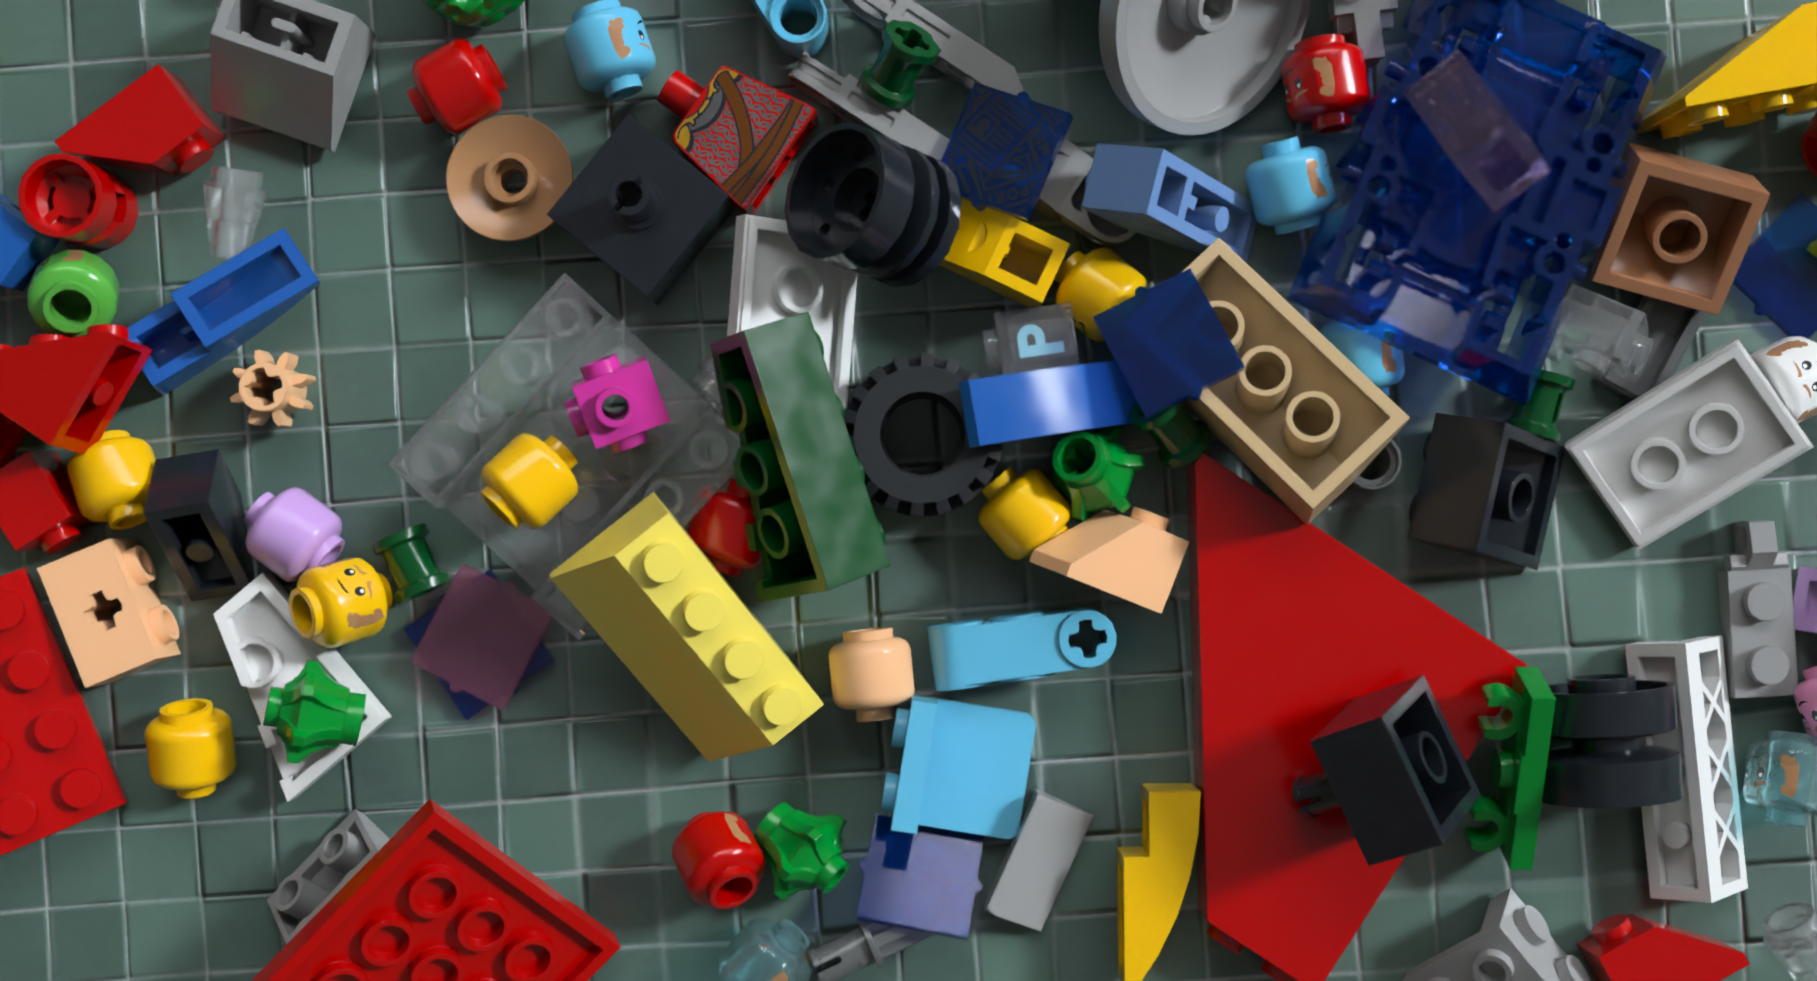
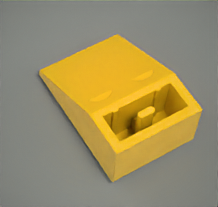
(1755, 77)

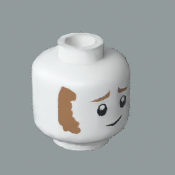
(1792, 373)

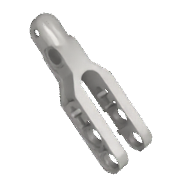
(967, 64)

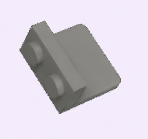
(1509, 947)

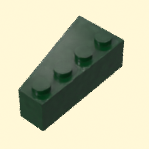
(796, 461)

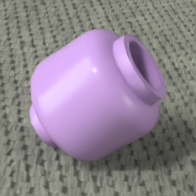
(292, 533)

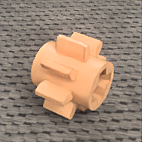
(259, 378)

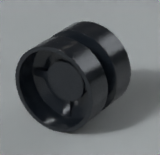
(1606, 758)

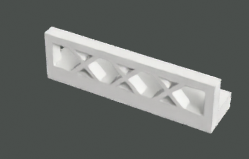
(1694, 833)

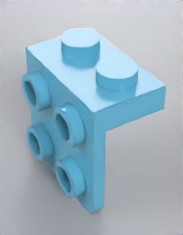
(959, 767)

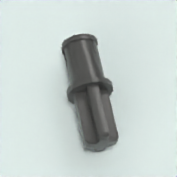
(862, 948)

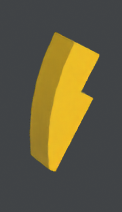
(1155, 874)

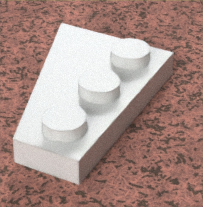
(271, 653)

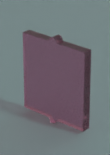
(482, 636)

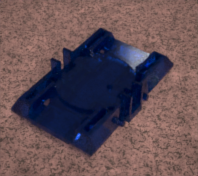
(1434, 228)

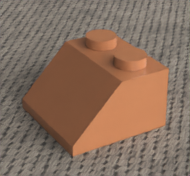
(1678, 229)

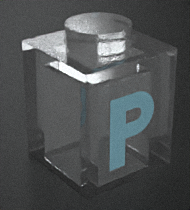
(1031, 339)

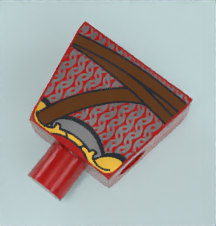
(737, 131)

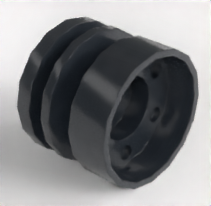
(872, 205)

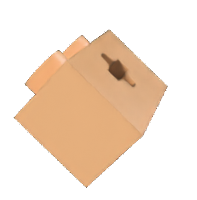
(84, 591)

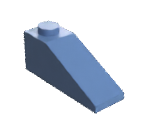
(1167, 199)

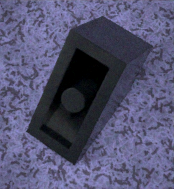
(200, 523)

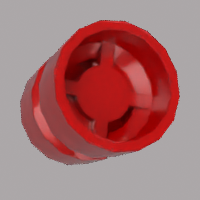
(77, 202)

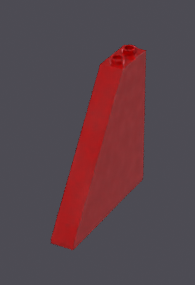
(1279, 648)

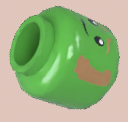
(72, 293)

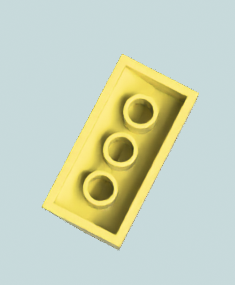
(686, 634)

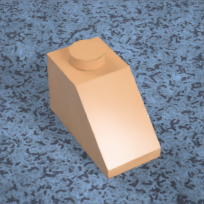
(1118, 556)

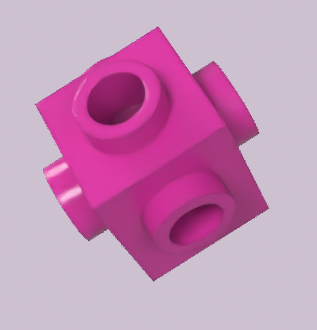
(625, 427)

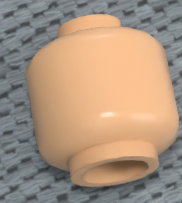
(871, 673)

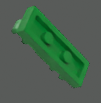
(1515, 768)

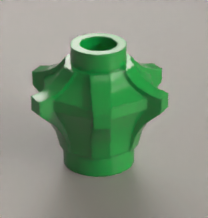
(1094, 471)
(314, 713)
(802, 849)

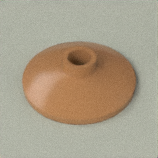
(487, 159)

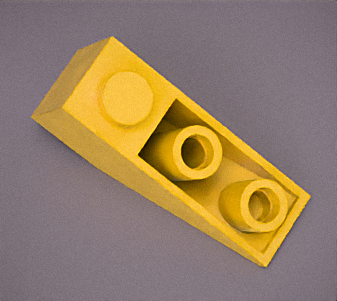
(1005, 254)

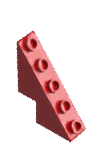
(66, 386)

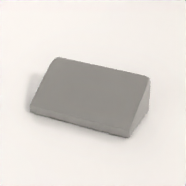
(1037, 861)

